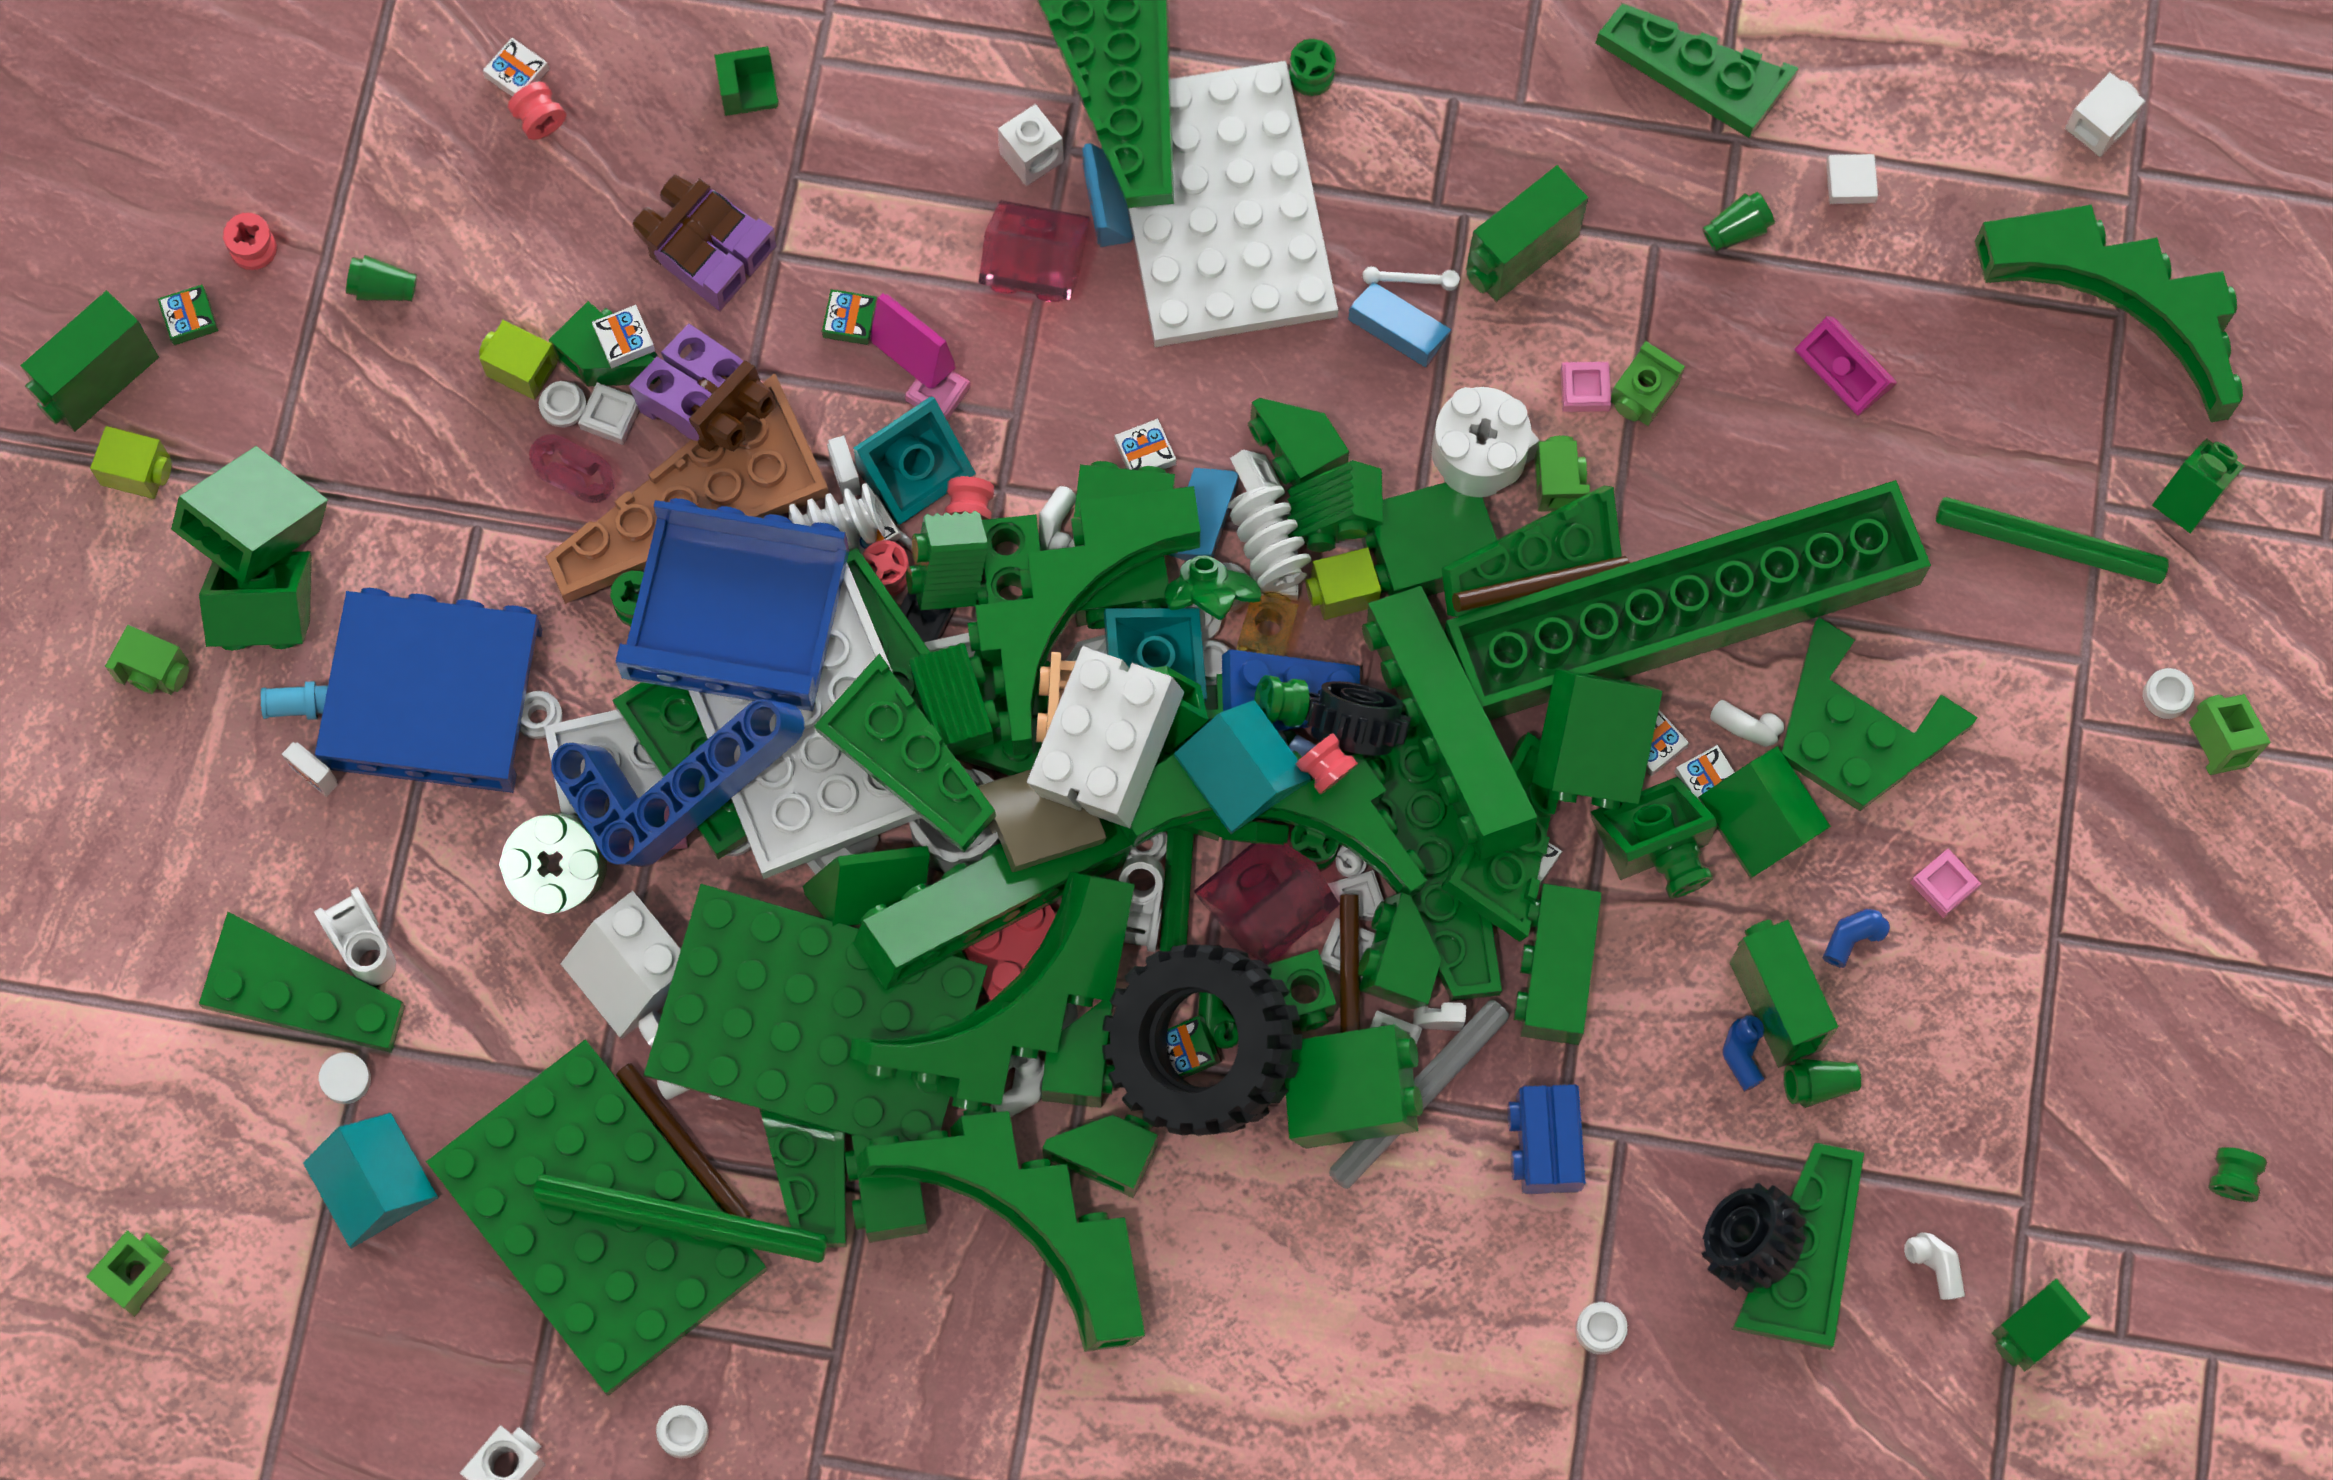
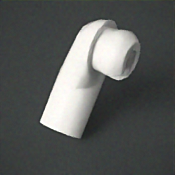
(1051, 519)
(1762, 731)
(1025, 1088)
(1941, 1258)

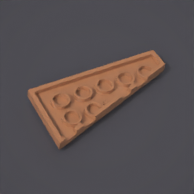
(757, 478)

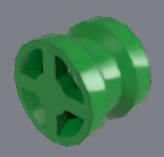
(1307, 57)
(622, 589)
(1283, 700)
(1303, 839)
(1683, 870)
(2237, 1174)

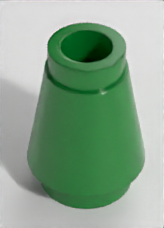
(1739, 222)
(379, 281)
(1818, 1081)

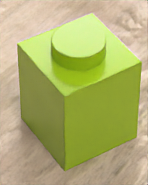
(517, 359)
(131, 462)
(1343, 583)

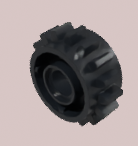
(1359, 716)
(1754, 1238)

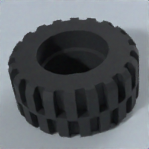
(1141, 1029)

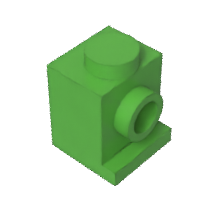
(1657, 371)
(1559, 473)
(148, 662)
(2228, 733)
(114, 1270)

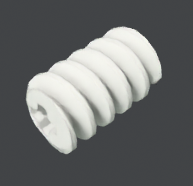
(853, 516)
(1268, 538)

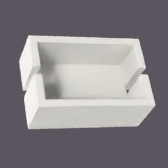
(1105, 736)

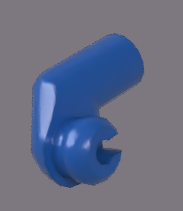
(1852, 929)

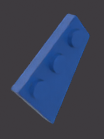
(1244, 670)

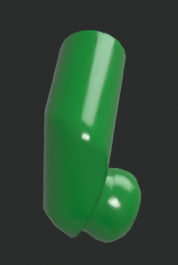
(1219, 1020)

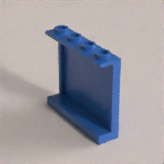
(735, 604)
(427, 690)

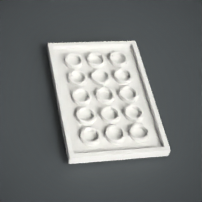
(1244, 221)
(813, 793)

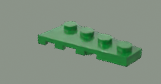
(899, 748)
(1808, 1299)

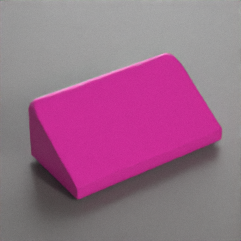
(910, 342)
(1845, 365)

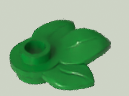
(1210, 587)

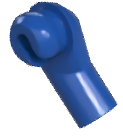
(1739, 1050)

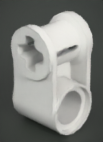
(1145, 905)
(354, 932)

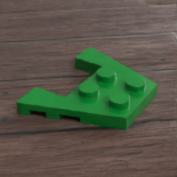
(1850, 743)

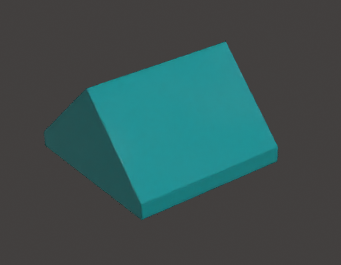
(912, 460)
(1157, 639)
(1241, 765)
(369, 1177)

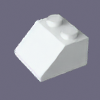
(624, 964)

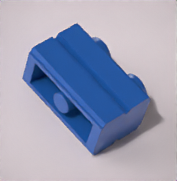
(1549, 1139)

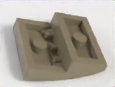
(1035, 827)

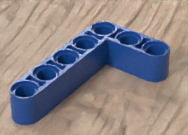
(678, 789)

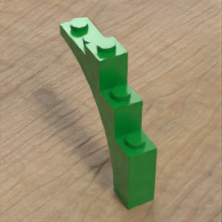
(2135, 276)
(1108, 541)
(1341, 813)
(1071, 966)
(1037, 1201)

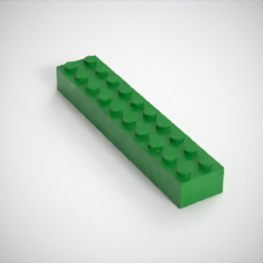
(1692, 598)

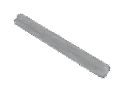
(1430, 1083)

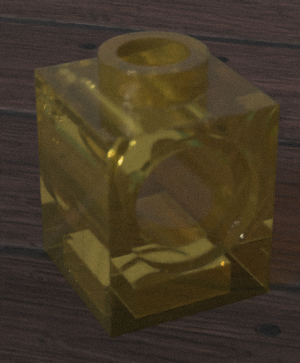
(1272, 608)

